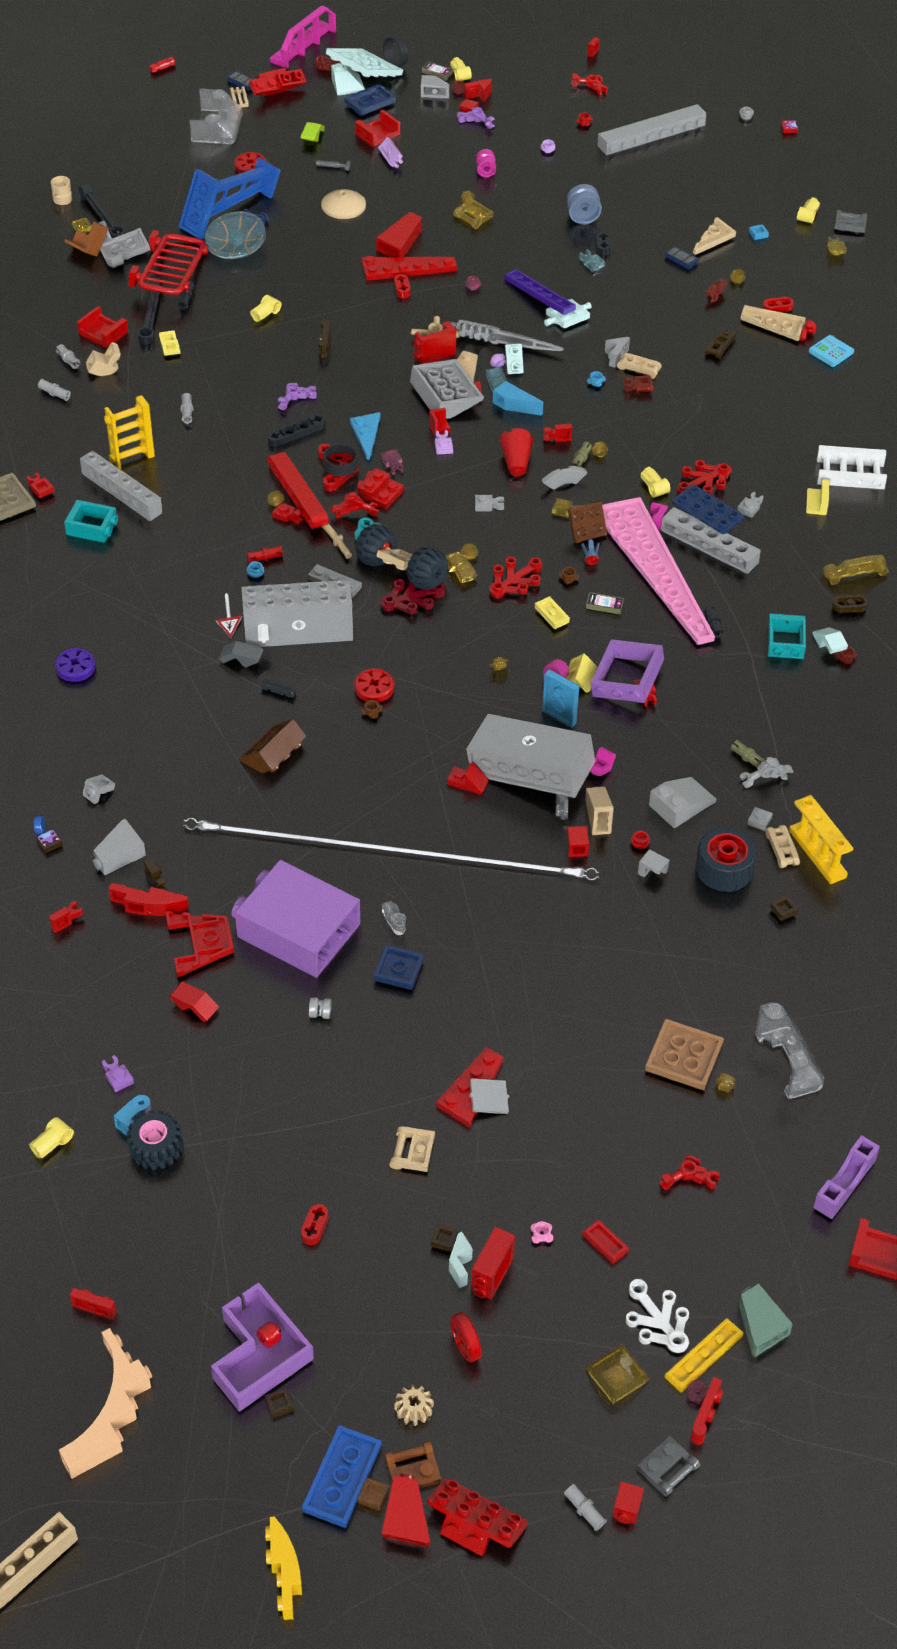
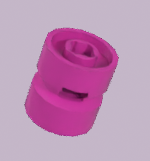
(486, 163)

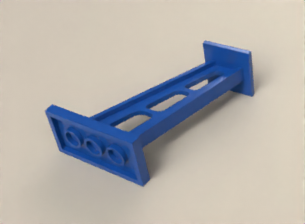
(204, 188)

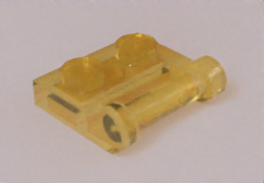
(476, 210)

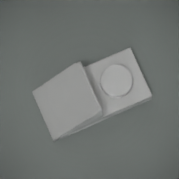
(616, 348)

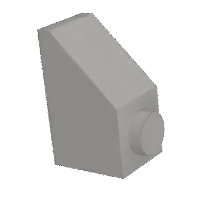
(434, 87)

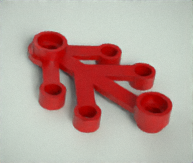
(721, 470)
(499, 588)

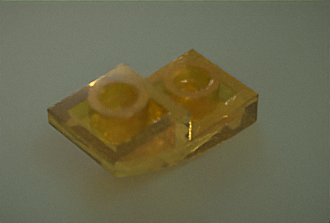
(461, 566)

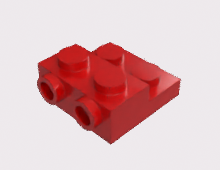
(379, 488)

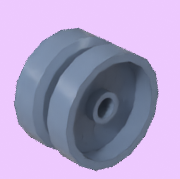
(584, 204)

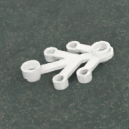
(659, 1319)

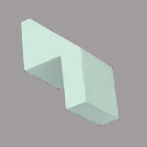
(831, 639)
(460, 1255)

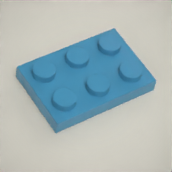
(560, 698)

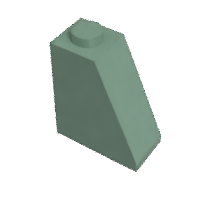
(762, 1319)

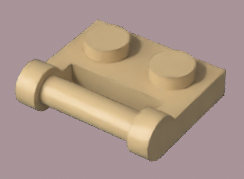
(419, 1150)

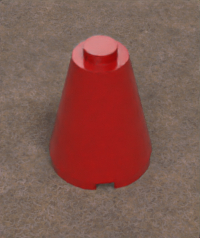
(516, 450)

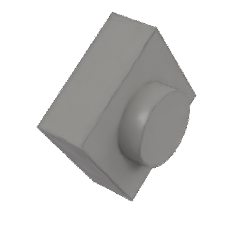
(760, 818)

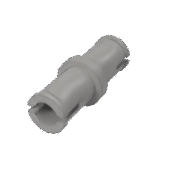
(68, 356)
(54, 389)
(186, 408)
(585, 1507)

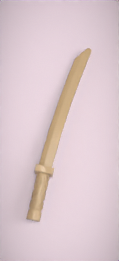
(337, 541)

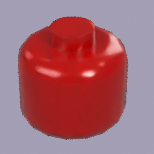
(269, 1334)

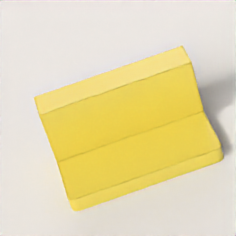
(818, 499)
(582, 671)

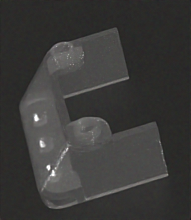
(221, 127)

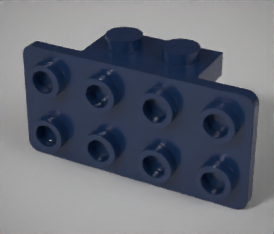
(708, 509)

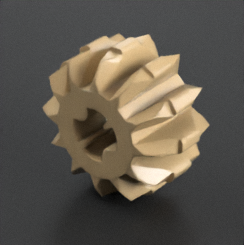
(413, 1413)

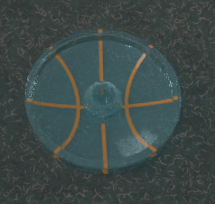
(235, 235)

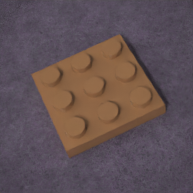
(684, 1054)

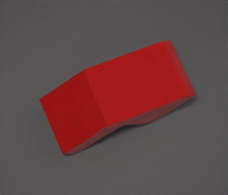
(198, 1001)

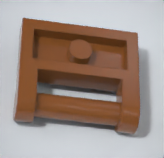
(424, 1471)

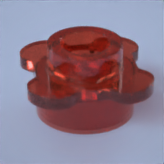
(458, 87)
(847, 655)

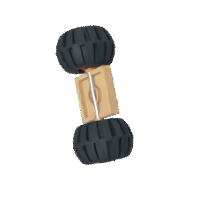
(424, 568)

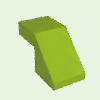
(312, 131)

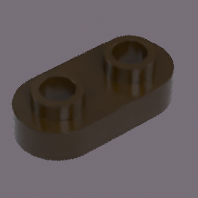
(850, 603)

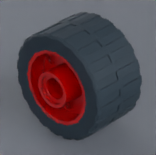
(726, 859)

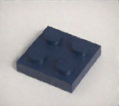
(398, 967)

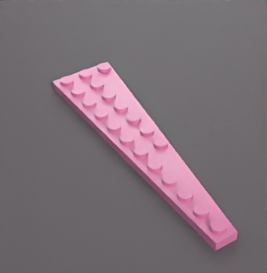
(640, 540)

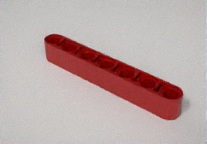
(298, 490)

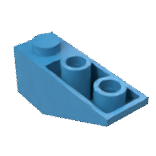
(514, 399)

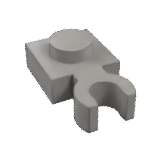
(486, 503)
(750, 506)

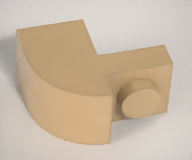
(104, 364)

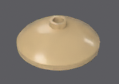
(343, 204)

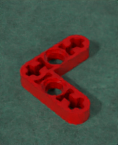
(338, 480)

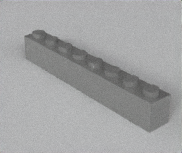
(651, 129)

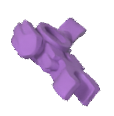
(475, 115)
(294, 392)

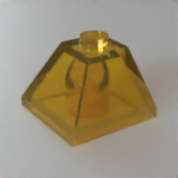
(617, 1373)

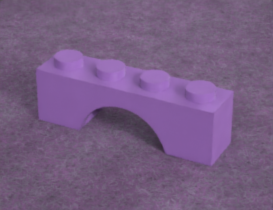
(856, 1165)

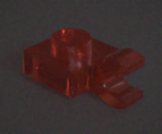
(716, 289)

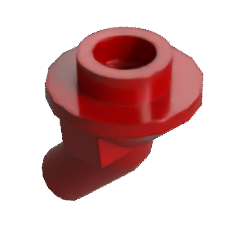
(810, 327)

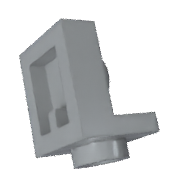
(96, 786)

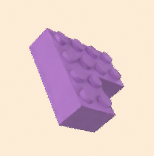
(251, 1367)

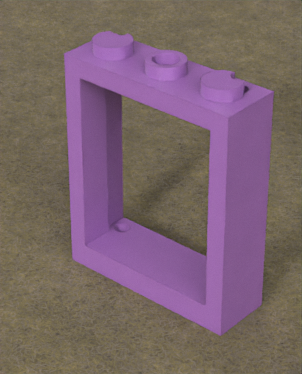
(631, 651)

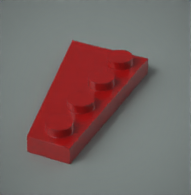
(456, 1098)

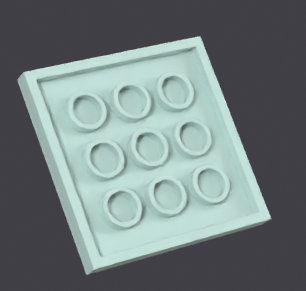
(364, 62)

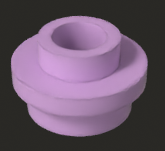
(548, 146)
(498, 360)

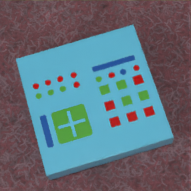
(831, 350)

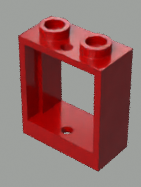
(492, 1263)

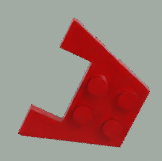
(209, 937)

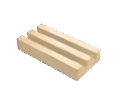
(238, 91)

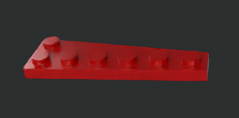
(389, 267)

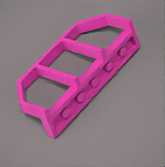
(304, 38)

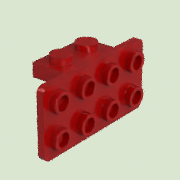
(474, 1519)

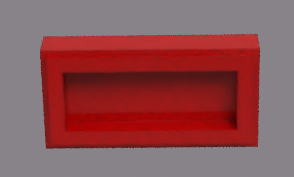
(605, 1241)

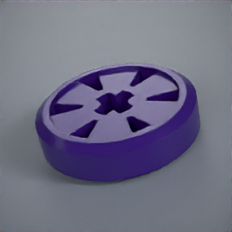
(67, 666)

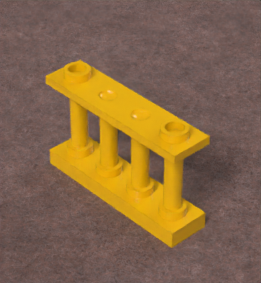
(144, 433)
(814, 846)

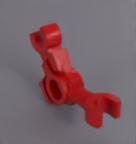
(591, 81)
(353, 503)
(690, 1170)

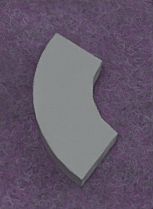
(572, 474)

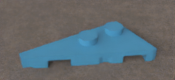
(365, 431)

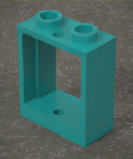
(87, 531)
(795, 624)

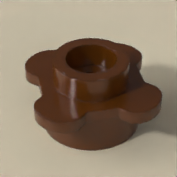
(568, 575)
(372, 709)

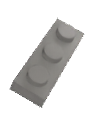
(321, 573)

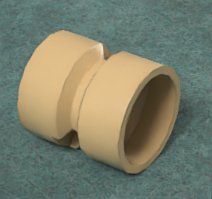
(61, 190)

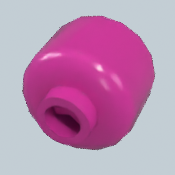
(557, 666)

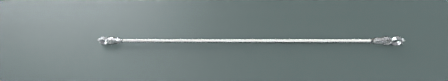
(577, 872)

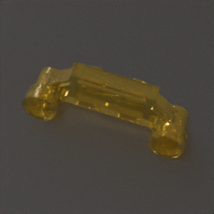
(856, 566)

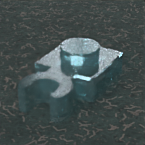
(593, 262)

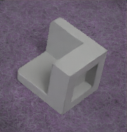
(653, 862)

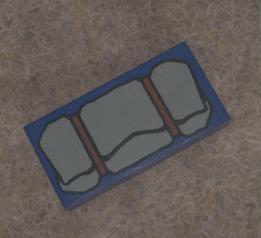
(240, 80)
(681, 257)

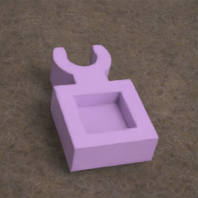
(443, 444)

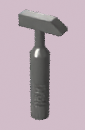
(333, 164)

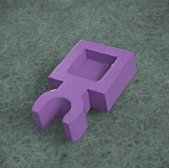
(117, 1075)

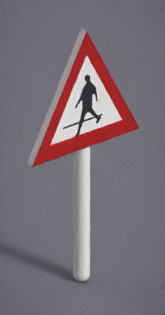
(230, 623)

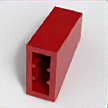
(405, 1512)

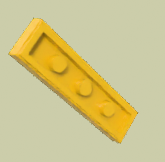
(704, 1355)

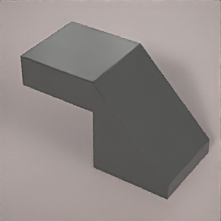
(243, 652)

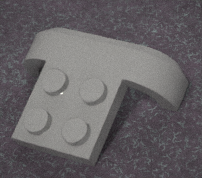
(123, 247)

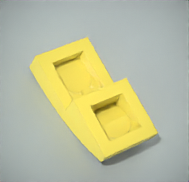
(169, 343)

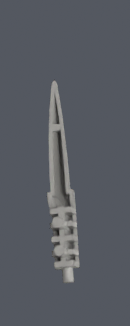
(496, 336)

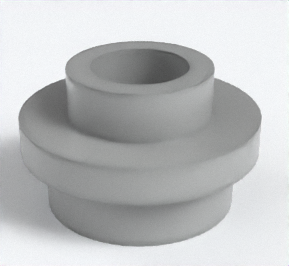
(746, 113)

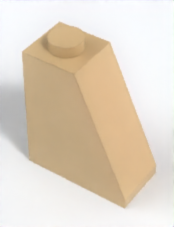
(599, 810)

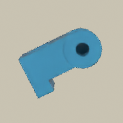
(130, 1111)

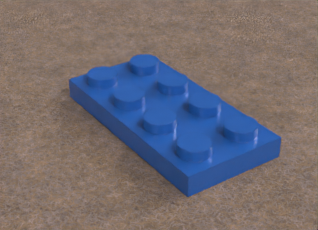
(341, 1476)

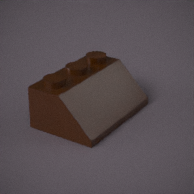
(274, 746)

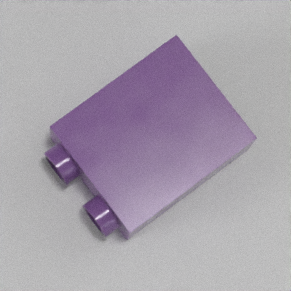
(296, 917)

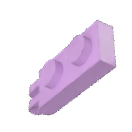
(391, 152)

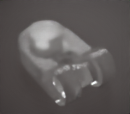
(562, 806)
(394, 918)

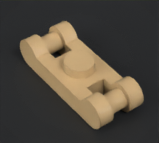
(639, 364)
(782, 846)

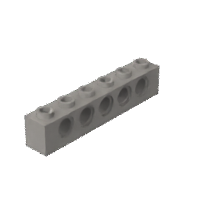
(121, 485)
(703, 537)

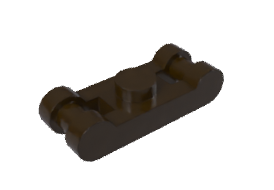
(324, 339)
(721, 342)

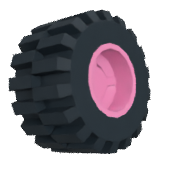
(155, 1139)

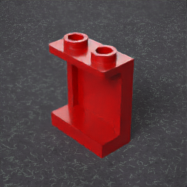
(378, 130)
(101, 328)
(435, 345)
(874, 1251)

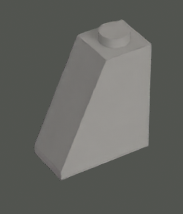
(118, 848)

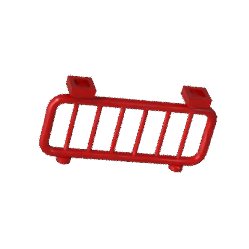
(156, 245)

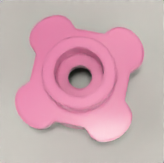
(541, 1227)

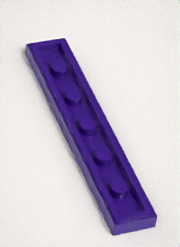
(540, 292)

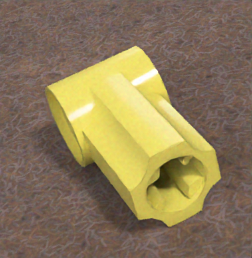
(460, 70)
(809, 210)
(267, 306)
(654, 482)
(55, 1133)

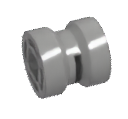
(324, 1010)

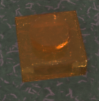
(373, 1494)

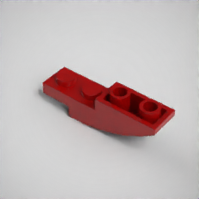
(279, 83)
(148, 903)

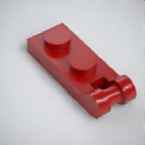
(706, 1411)

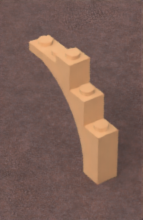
(103, 1438)

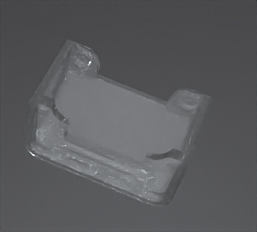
(778, 1028)

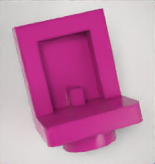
(603, 762)

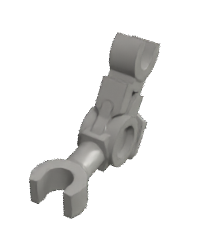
(767, 769)

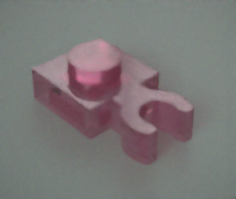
(392, 459)

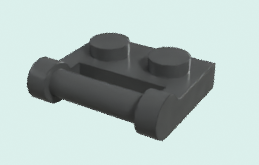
(850, 222)
(662, 1460)

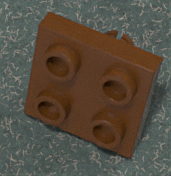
(587, 521)

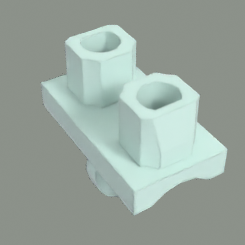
(514, 358)

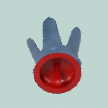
(592, 556)

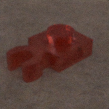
(640, 383)

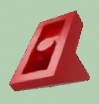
(478, 88)
(470, 779)

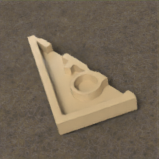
(714, 235)

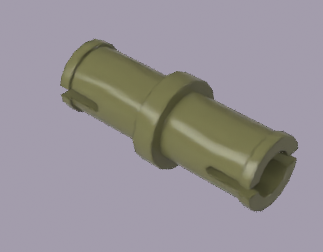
(581, 454)
(747, 754)

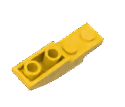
(285, 1564)

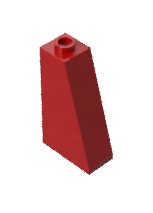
(400, 236)

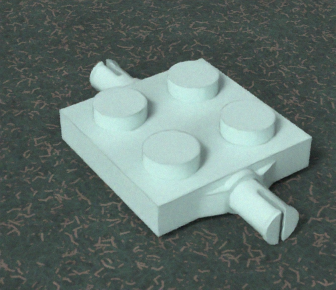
(569, 319)

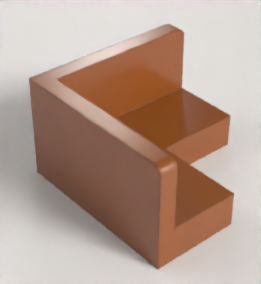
(89, 243)

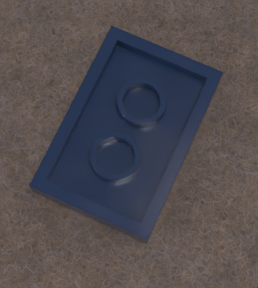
(370, 99)

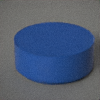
(39, 825)

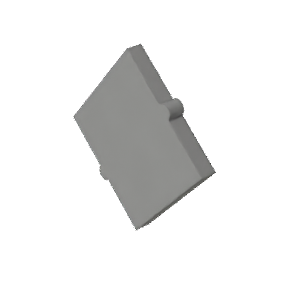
(489, 1096)

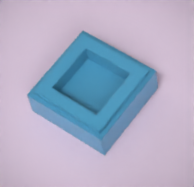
(758, 232)

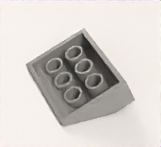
(445, 386)

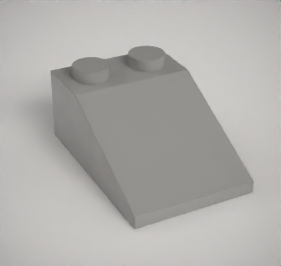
(680, 800)

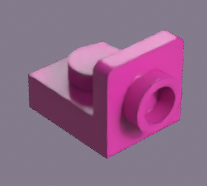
(658, 511)

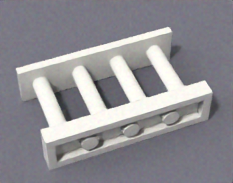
(852, 456)

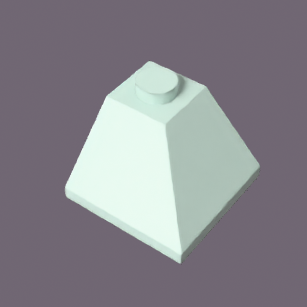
(346, 80)

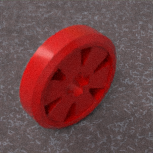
(247, 161)
(374, 685)
(466, 1337)

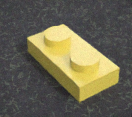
(552, 612)

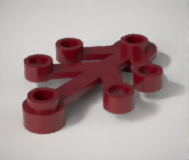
(394, 601)

